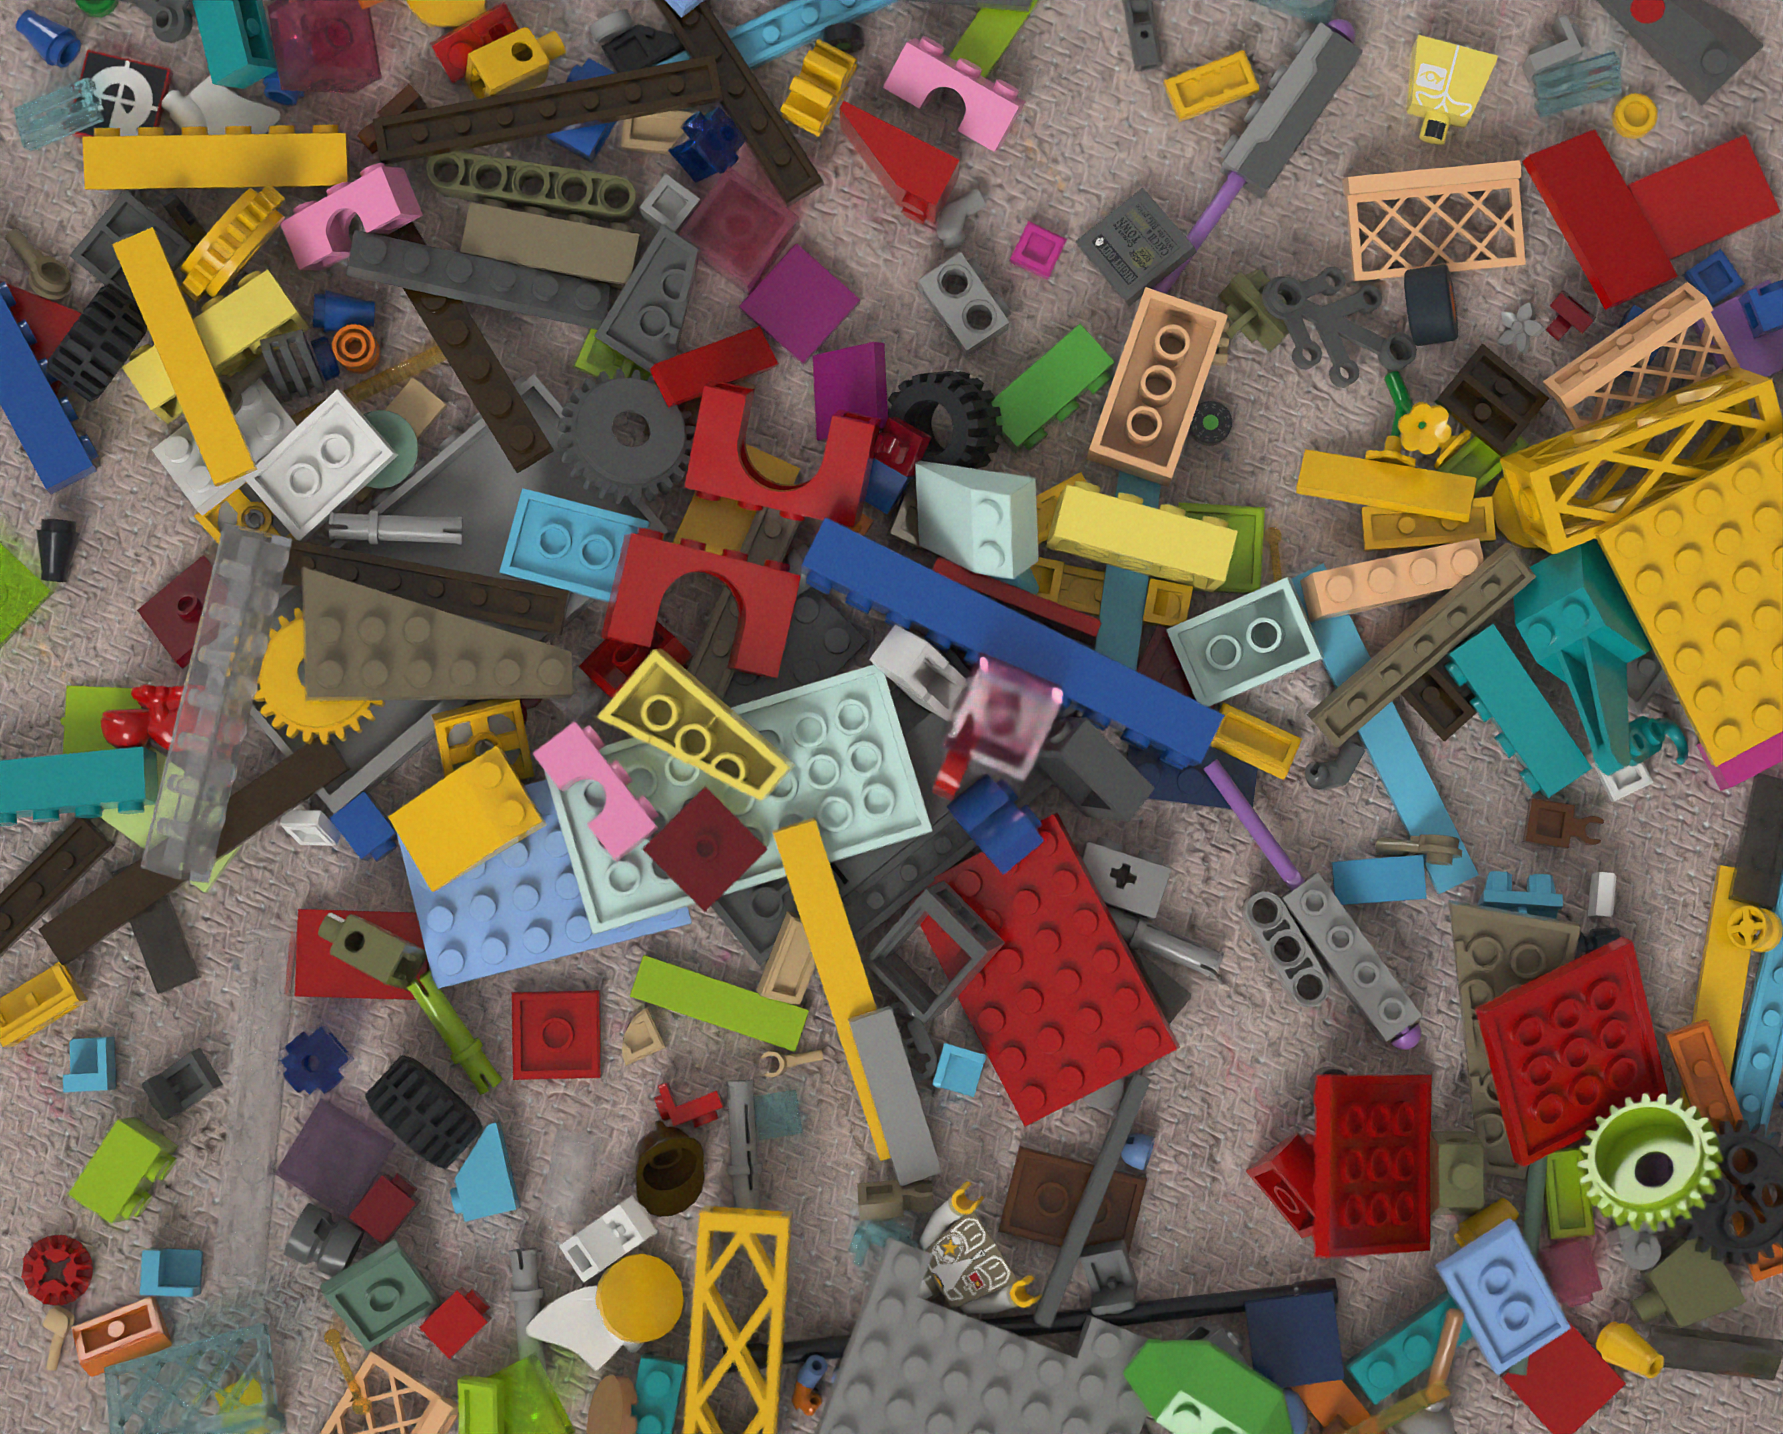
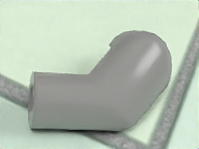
(954, 215)

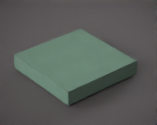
(380, 1294)

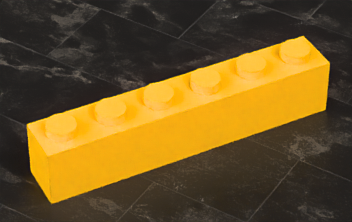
(215, 160)

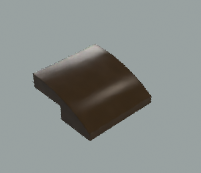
(1492, 400)
(1440, 700)

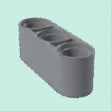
(1304, 961)

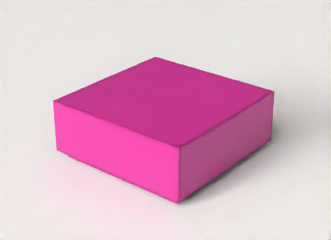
(1038, 250)

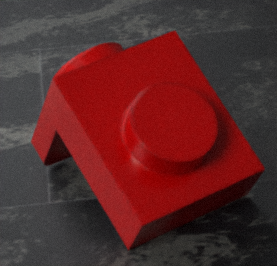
(698, 1111)

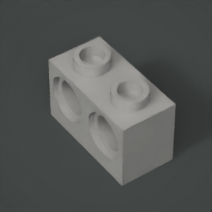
(954, 309)

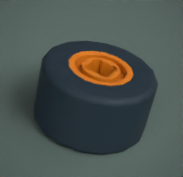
(1431, 305)

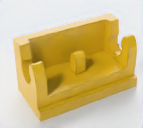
(38, 1004)

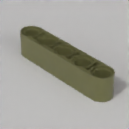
(516, 173)

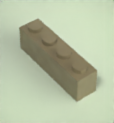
(552, 244)

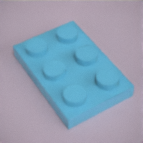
(566, 544)

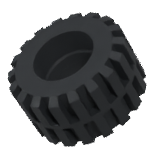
(98, 343)
(969, 410)
(423, 1112)

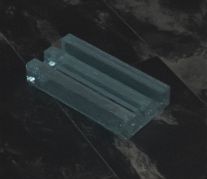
(1577, 78)
(60, 121)

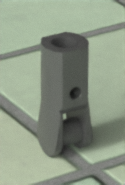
(1143, 35)

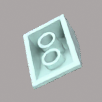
(978, 518)
(1245, 643)

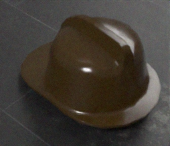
(668, 1170)

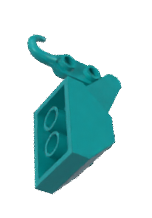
(1586, 635)

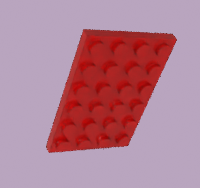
(1063, 993)

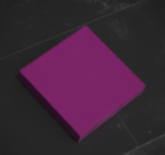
(799, 304)
(850, 381)

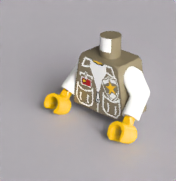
(968, 1262)

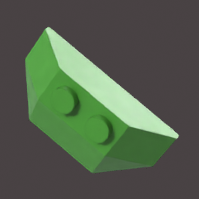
(1205, 1390)

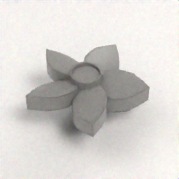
(1521, 327)

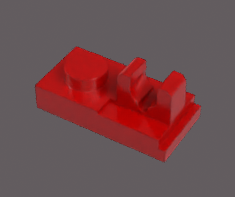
(455, 46)

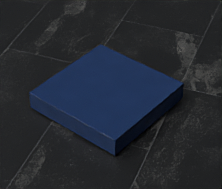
(1295, 1338)

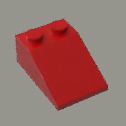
(908, 168)

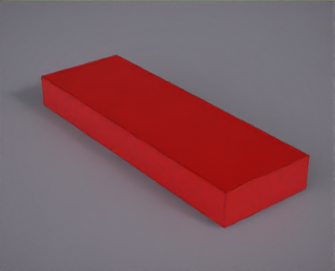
(724, 361)

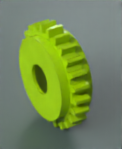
(1642, 1131)

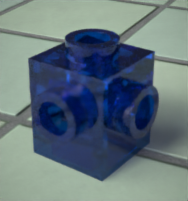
(707, 144)
(332, 1060)

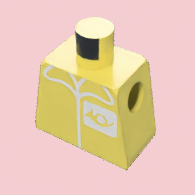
(1445, 85)

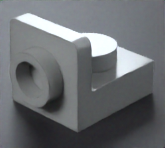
(1550, 56)

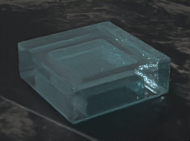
(777, 1114)

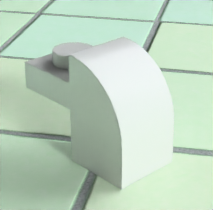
(608, 1238)

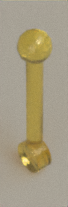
(1273, 537)
(360, 1404)

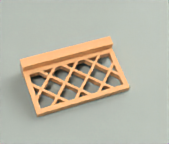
(1430, 183)
(1630, 351)
(436, 1419)

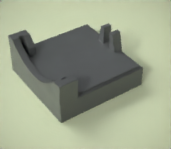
(122, 220)

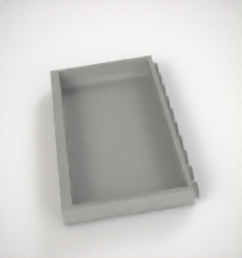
(465, 480)

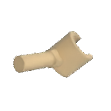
(792, 1060)
(60, 1322)

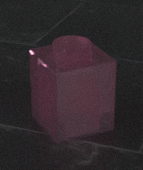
(1570, 1271)

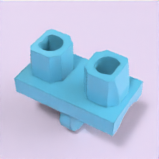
(1538, 900)

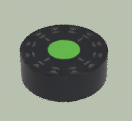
(844, 36)
(1210, 423)

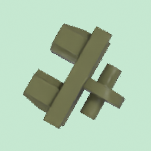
(1248, 312)

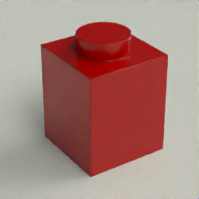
(456, 1321)

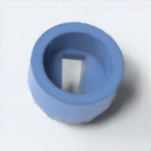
(1138, 1150)

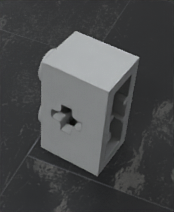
(1149, 881)

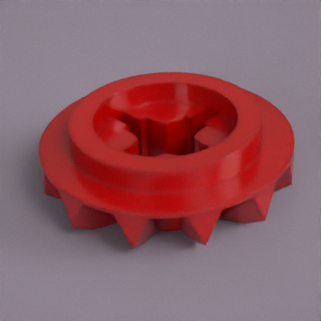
(77, 1273)

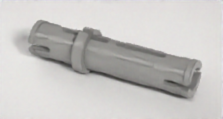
(395, 528)
(1142, 934)
(743, 1144)
(526, 1299)

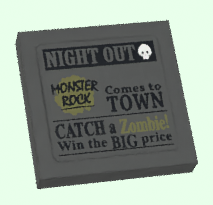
(1136, 246)

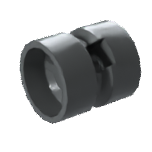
(323, 1241)

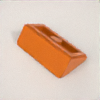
(121, 1336)

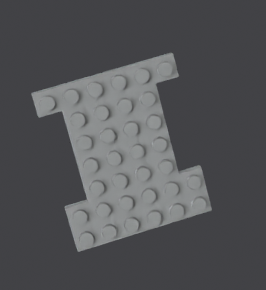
(946, 1373)

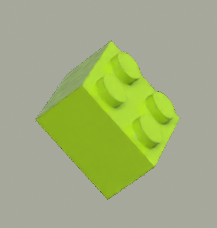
(124, 1170)

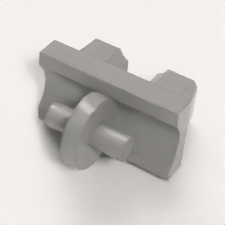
(1639, 1248)

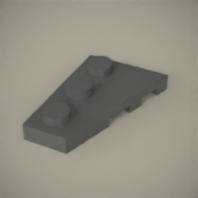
(654, 302)

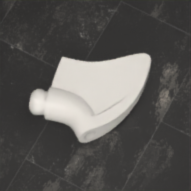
(218, 107)
(578, 1326)

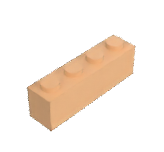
(1389, 580)

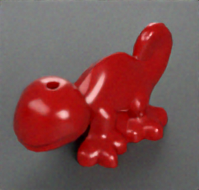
(136, 726)

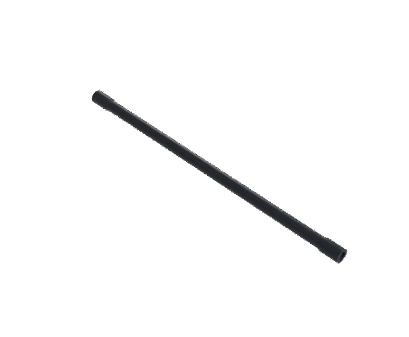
(1069, 1320)

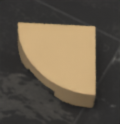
(641, 1038)

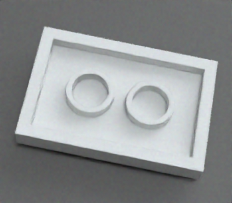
(263, 426)
(320, 466)

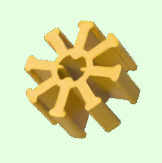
(819, 87)

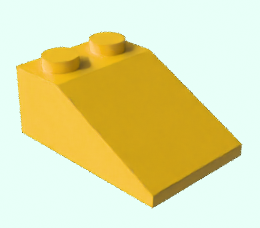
(467, 818)

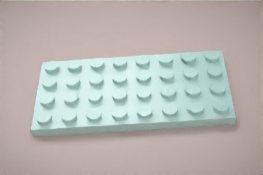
(846, 775)

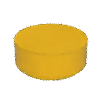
(1634, 116)

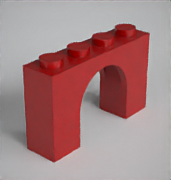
(723, 467)
(762, 596)

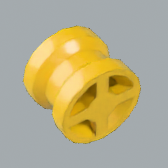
(1747, 921)

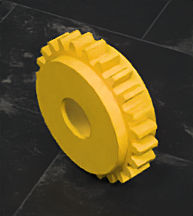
(232, 243)
(286, 693)

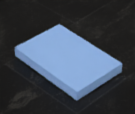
(1503, 1296)

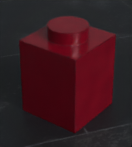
(386, 1207)

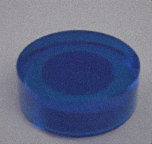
(325, 358)

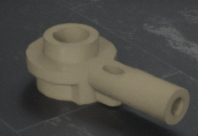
(47, 275)
(240, 381)
(1437, 848)

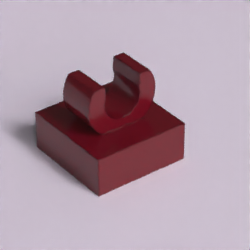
(1570, 314)
(900, 446)

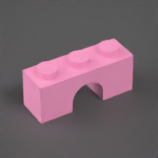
(989, 105)
(321, 229)
(576, 757)

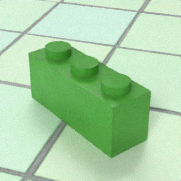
(1052, 388)

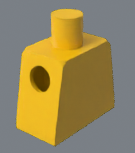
(512, 63)

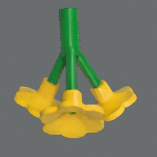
(1421, 429)

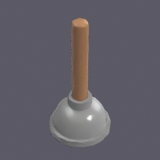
(1437, 1417)

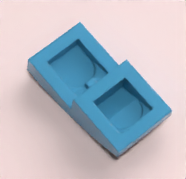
(1379, 880)

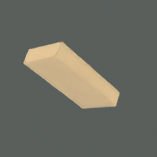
(653, 132)
(788, 964)

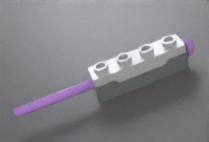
(1279, 122)
(1331, 932)

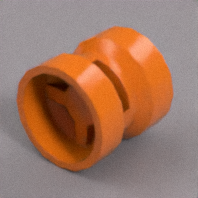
(362, 355)

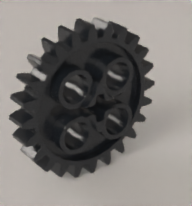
(1712, 1220)

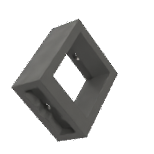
(1091, 771)
(960, 924)

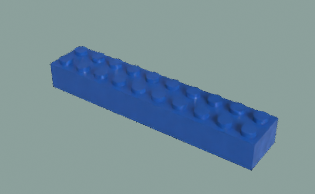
(975, 624)

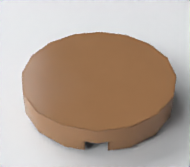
(612, 1407)

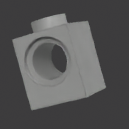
(669, 205)

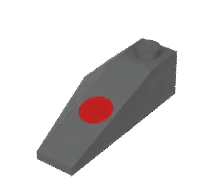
(1689, 39)

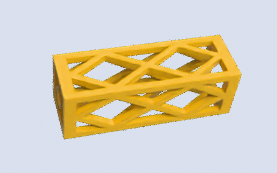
(1561, 519)
(706, 1298)

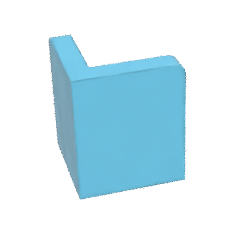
(91, 1065)
(958, 1070)
(171, 1272)

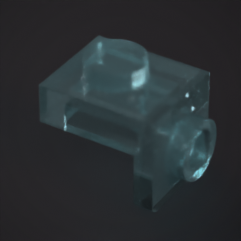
(878, 1235)

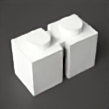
(919, 671)

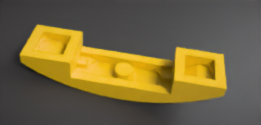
(1082, 591)

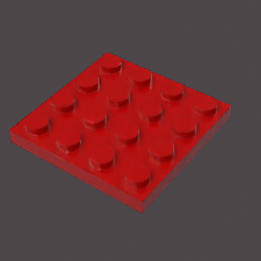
(1571, 1049)
(1372, 1164)

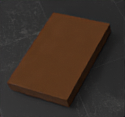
(1047, 1193)

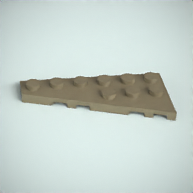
(396, 649)
(1493, 956)

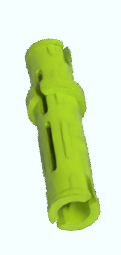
(455, 1034)

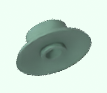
(402, 439)

